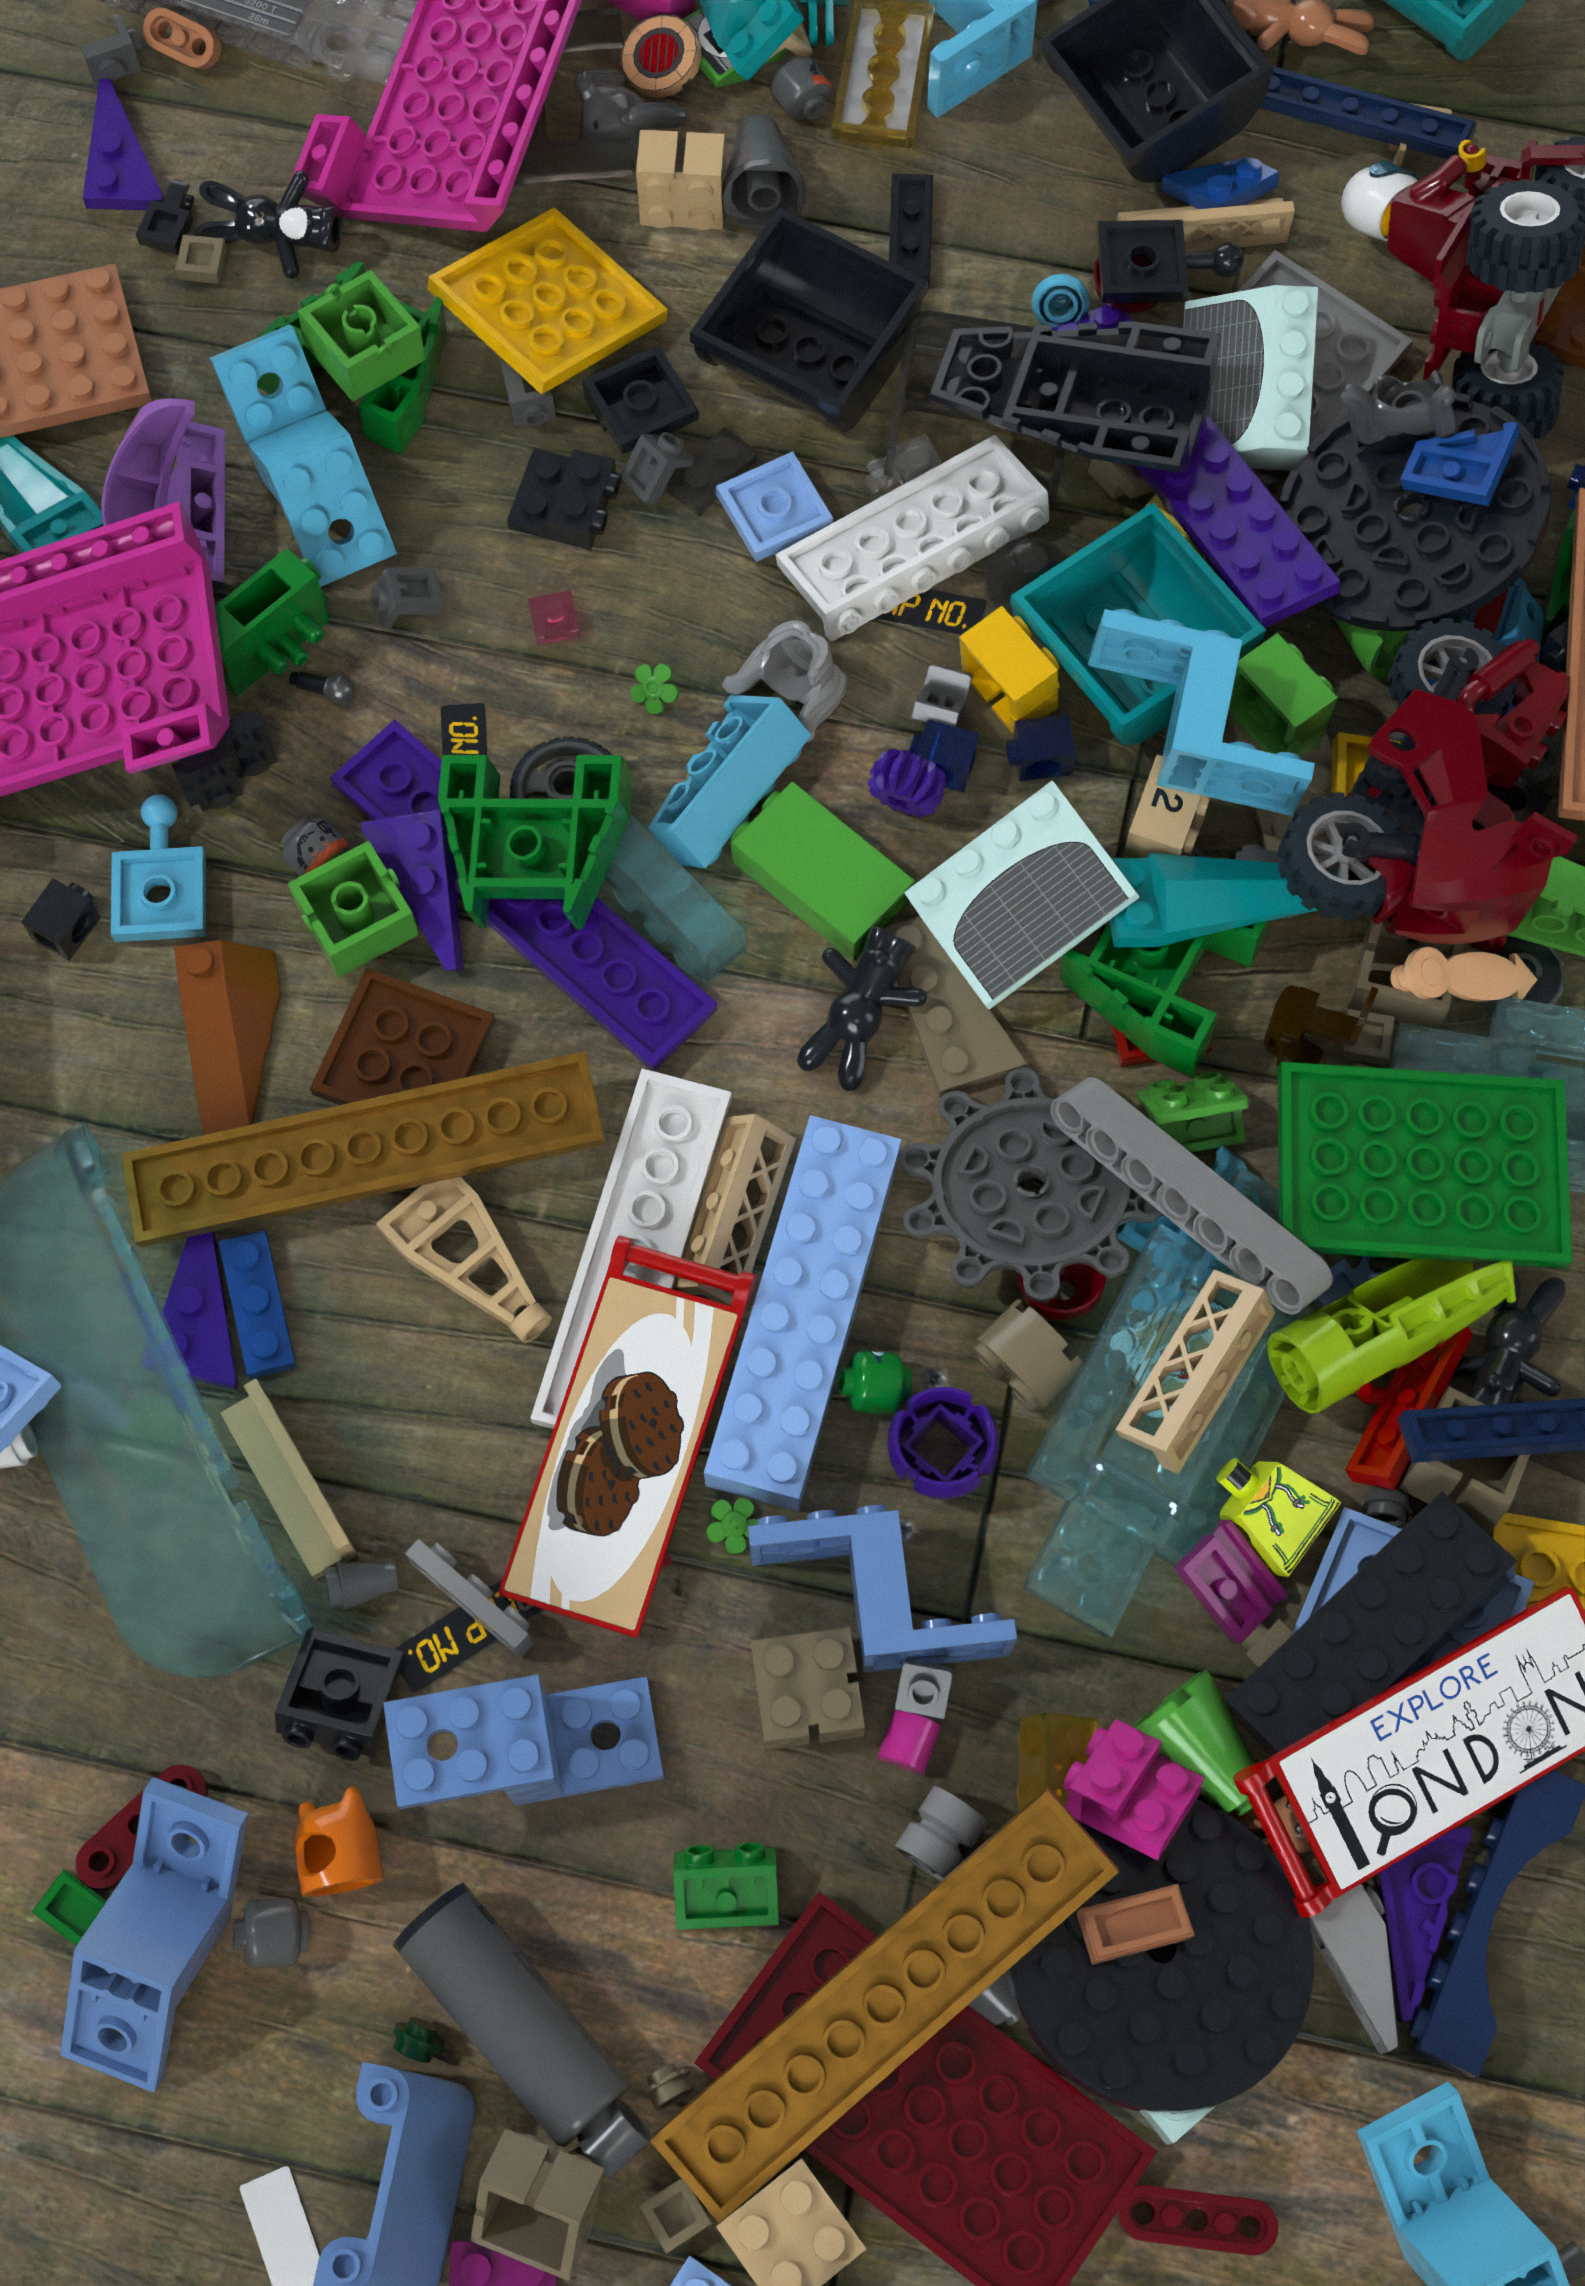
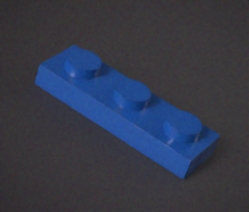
(257, 1304)

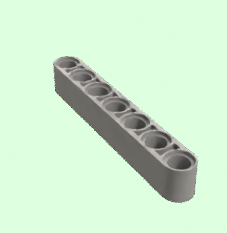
(1191, 1195)

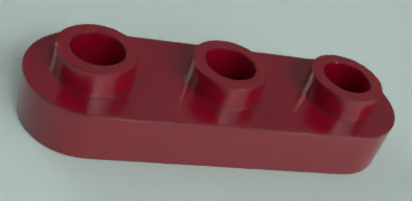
(117, 1836)
(1221, 2224)

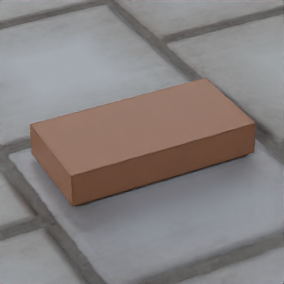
(1135, 1924)

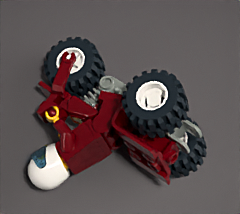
(1491, 257)

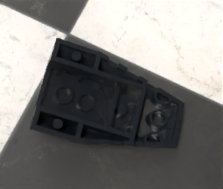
(1098, 392)

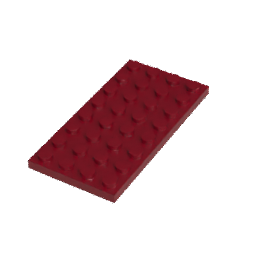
(965, 2138)

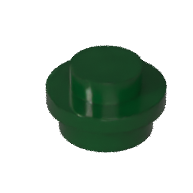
(417, 2039)

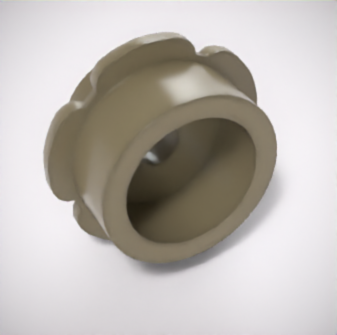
(667, 2086)

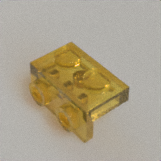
(1047, 1750)

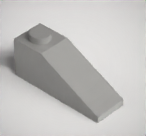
(1356, 1951)

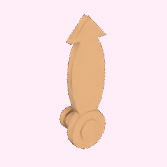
(1465, 975)

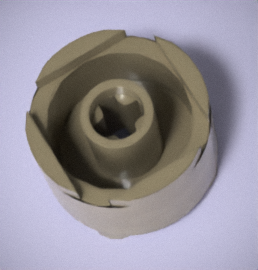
(1028, 1354)

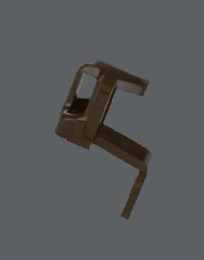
(1298, 1014)

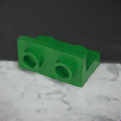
(725, 1886)

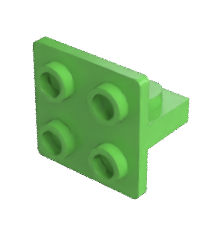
(1197, 1112)

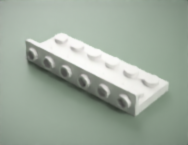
(915, 536)

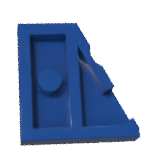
(1222, 183)
(1462, 465)

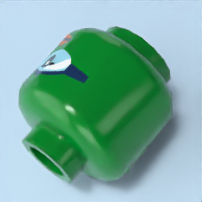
(875, 1382)

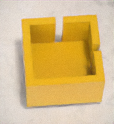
(1007, 661)

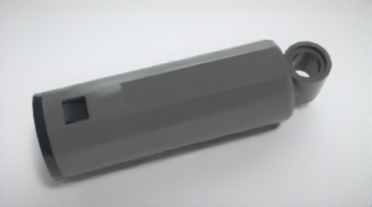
(523, 2028)

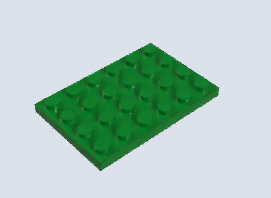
(1424, 1164)

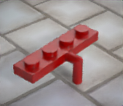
(1415, 1386)

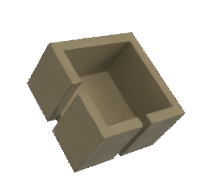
(1377, 959)
(1477, 1485)
(806, 1684)
(537, 2204)

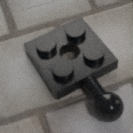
(1165, 246)

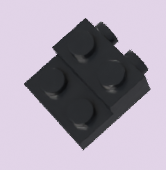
(639, 398)
(565, 497)
(213, 775)
(338, 1694)

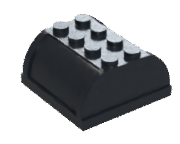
(1161, 78)
(811, 319)

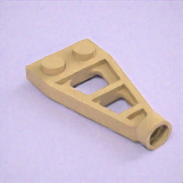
(430, 1213)

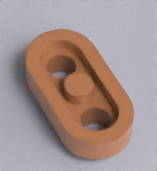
(184, 39)

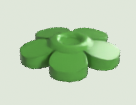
(654, 687)
(731, 1524)

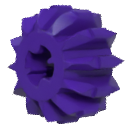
(907, 783)

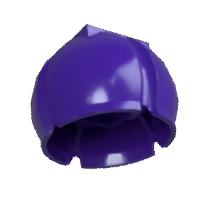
(963, 1419)

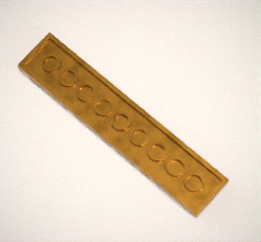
(362, 1149)
(884, 2004)

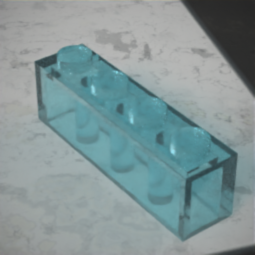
(673, 904)

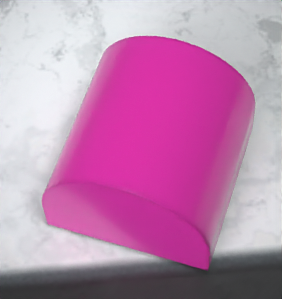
(909, 1741)

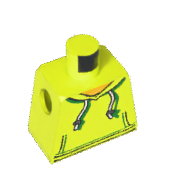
(1275, 1511)

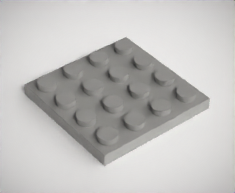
(1349, 341)

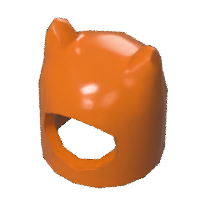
(337, 1847)

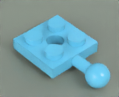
(141, 870)

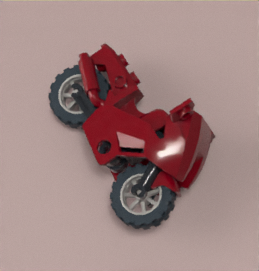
(1419, 828)

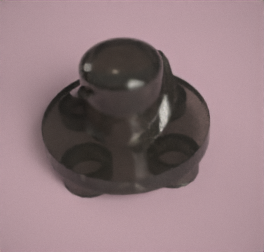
(1018, 565)

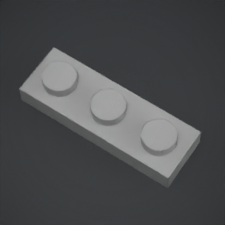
(471, 1596)

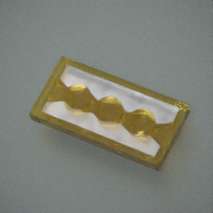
(883, 72)

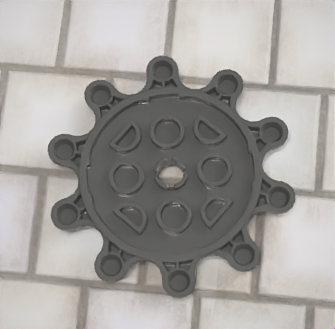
(1001, 1224)

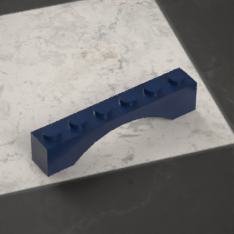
(1459, 2017)

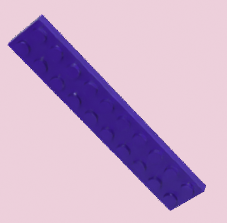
(1236, 520)
(599, 967)

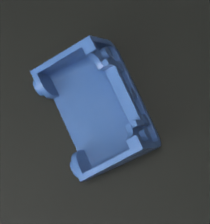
(417, 2184)

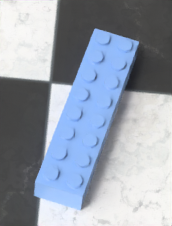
(803, 1314)

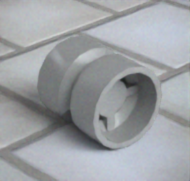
(941, 1834)

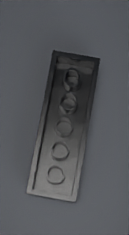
(1375, 1626)

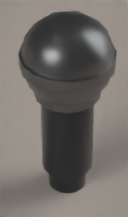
(337, 689)

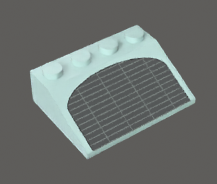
(1262, 370)
(1021, 895)

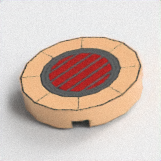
(660, 56)

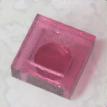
(553, 617)

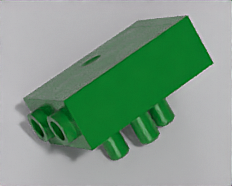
(270, 620)

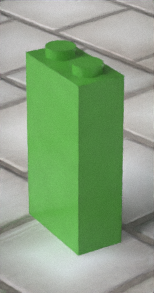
(820, 869)

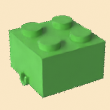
(361, 335)
(1281, 698)
(353, 908)

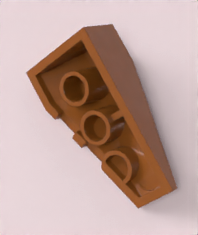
(228, 1019)

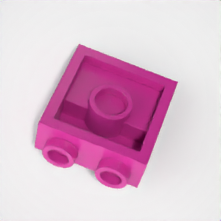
(1131, 1789)

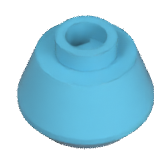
(1060, 300)

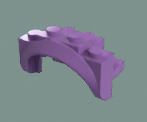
(143, 476)

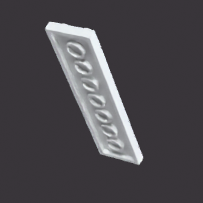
(646, 1197)

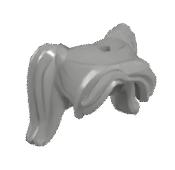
(796, 667)

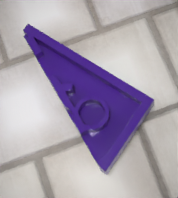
(116, 165)
(423, 863)
(198, 1314)
(1415, 1907)

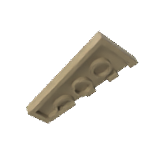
(954, 1027)

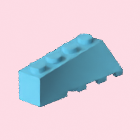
(728, 777)

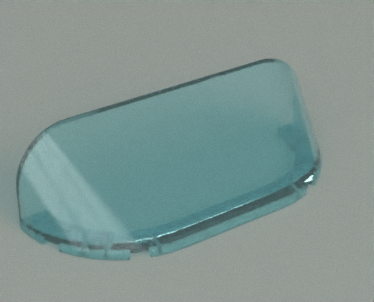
(129, 1430)

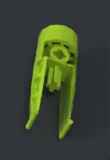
(1382, 1327)

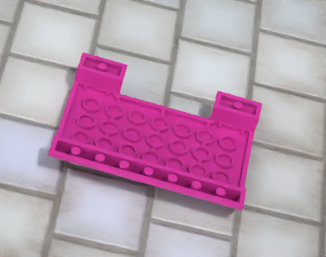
(447, 119)
(109, 652)

